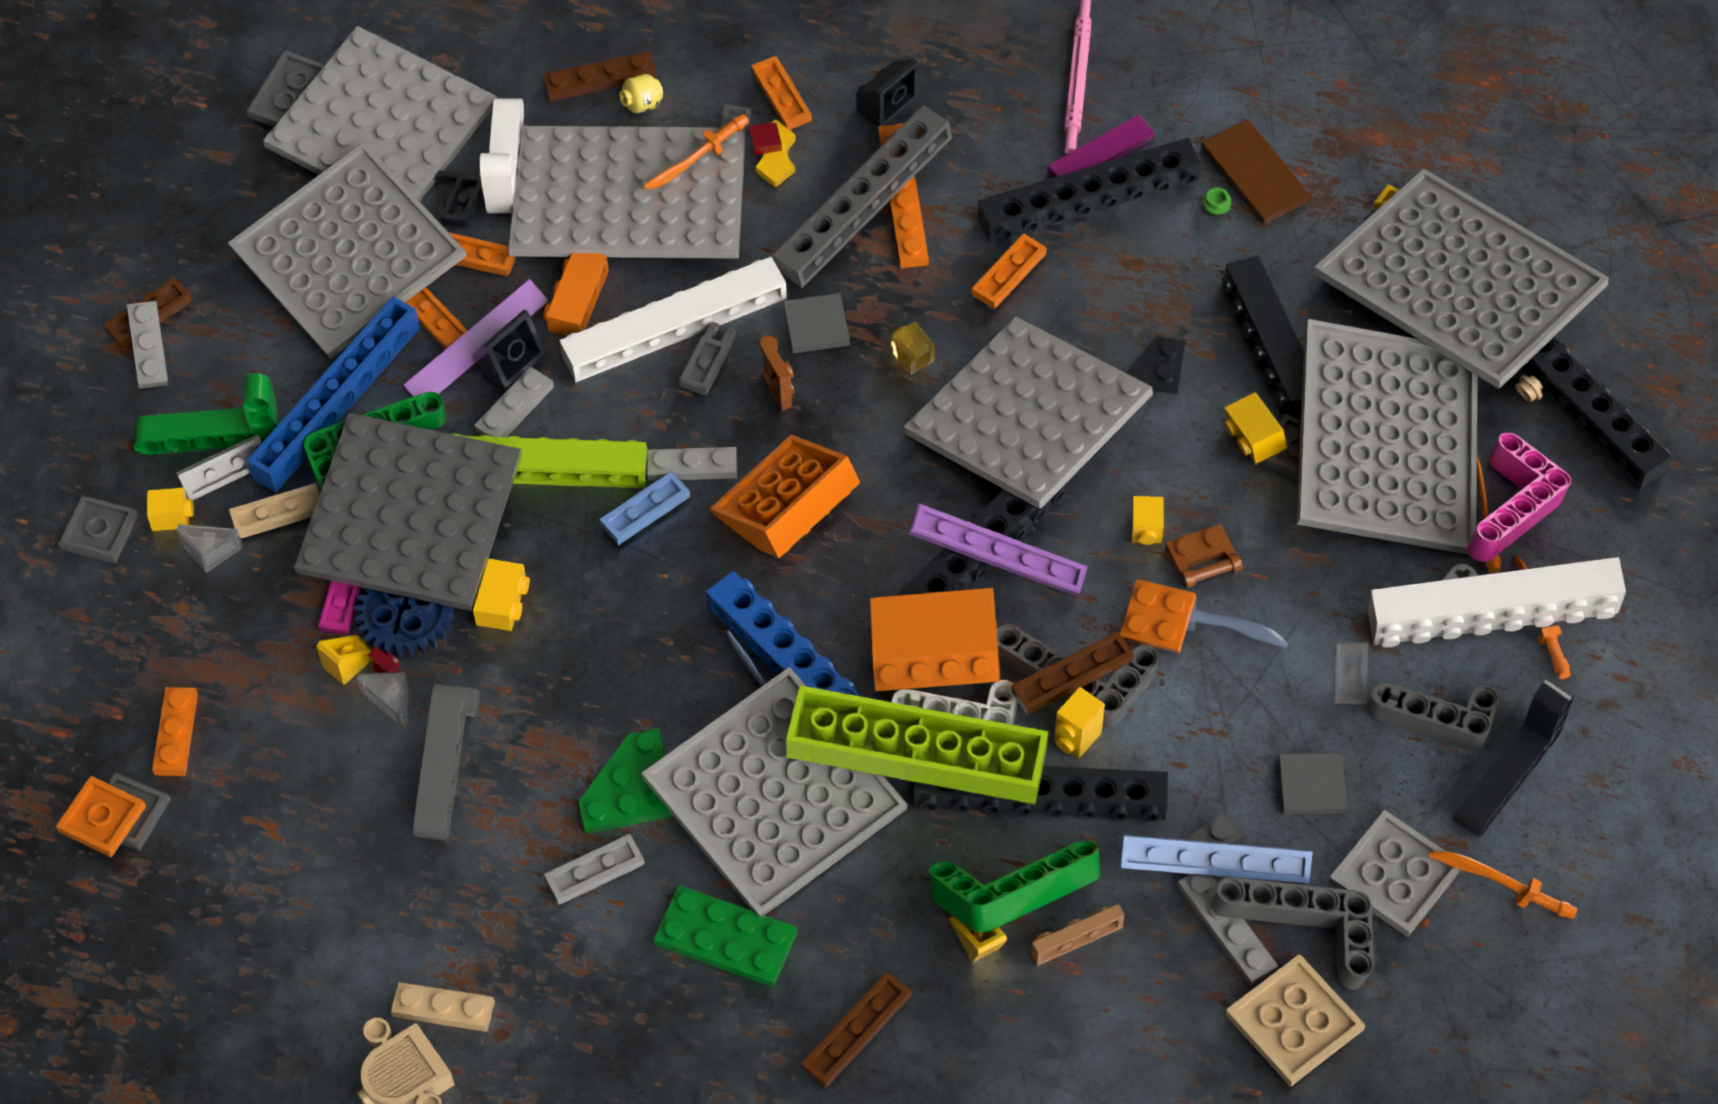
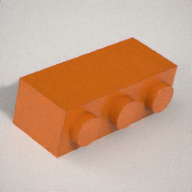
(576, 293)

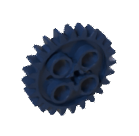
(380, 606)

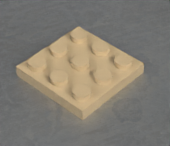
(1295, 1020)

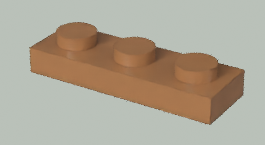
(1077, 934)

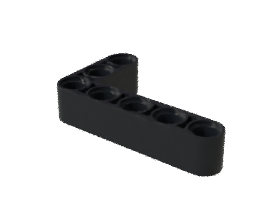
(1517, 760)

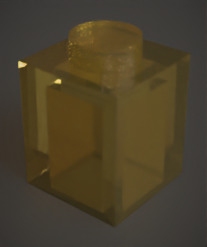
(912, 347)

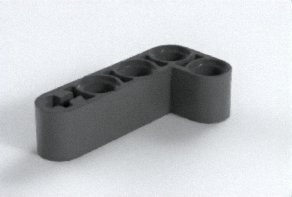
(1433, 709)

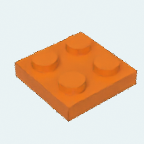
(1158, 616)
(101, 816)

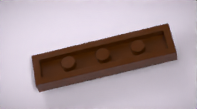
(597, 76)
(1072, 672)
(856, 1030)

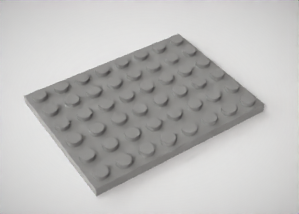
(586, 193)
(1461, 277)
(1386, 439)

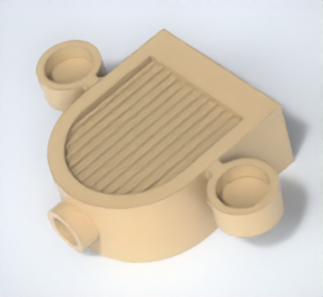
(401, 1067)

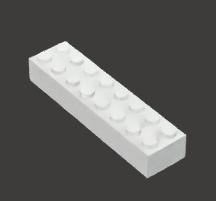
(1496, 602)

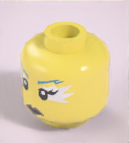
(641, 93)

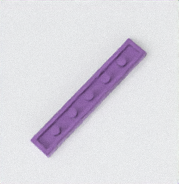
(461, 353)
(997, 550)

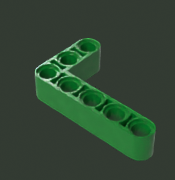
(413, 409)
(211, 428)
(1017, 893)

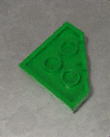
(619, 793)

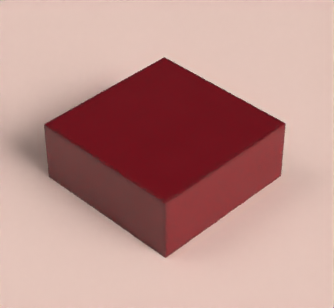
(765, 138)

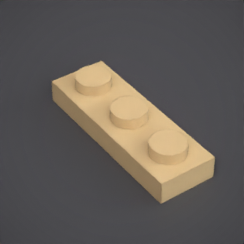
(275, 511)
(442, 1007)

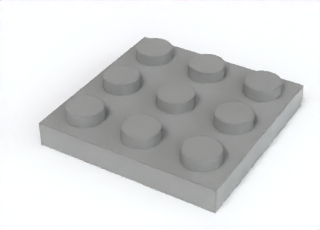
(1395, 872)

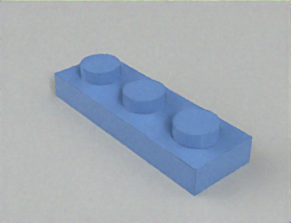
(645, 508)

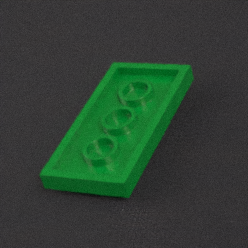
(726, 936)

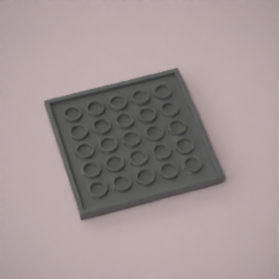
(409, 511)

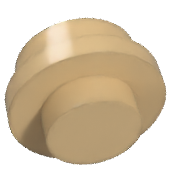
(1529, 388)

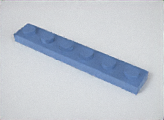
(1215, 859)

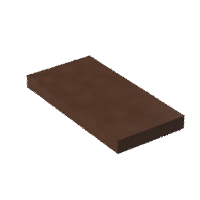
(1256, 171)

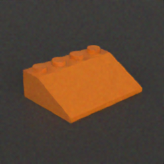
(786, 494)
(934, 639)

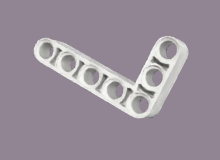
(500, 165)

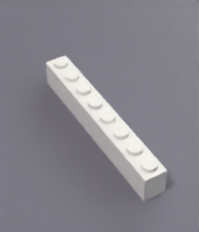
(673, 319)

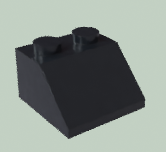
(888, 92)
(510, 351)

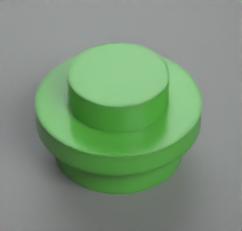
(1217, 201)

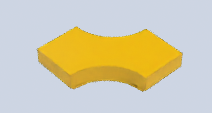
(776, 166)

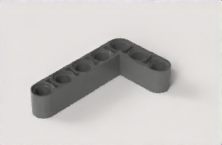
(1109, 693)
(441, 758)
(1307, 914)

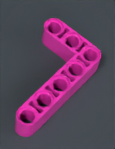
(1542, 492)

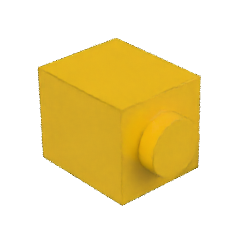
(168, 508)
(1147, 519)

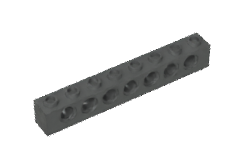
(862, 196)

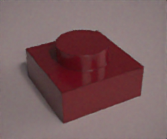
(383, 662)

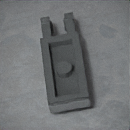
(707, 360)

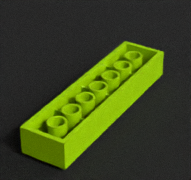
(917, 744)

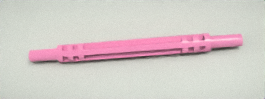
(1077, 76)

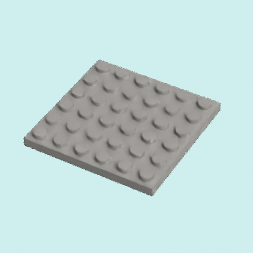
(389, 100)
(346, 249)
(1028, 411)
(764, 815)

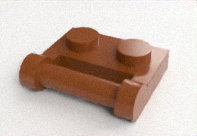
(776, 373)
(1199, 549)

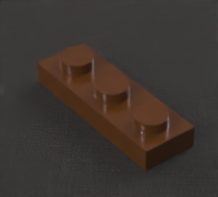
(169, 299)

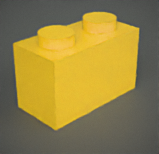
(1255, 428)
(500, 595)
(1079, 723)

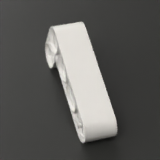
(993, 711)

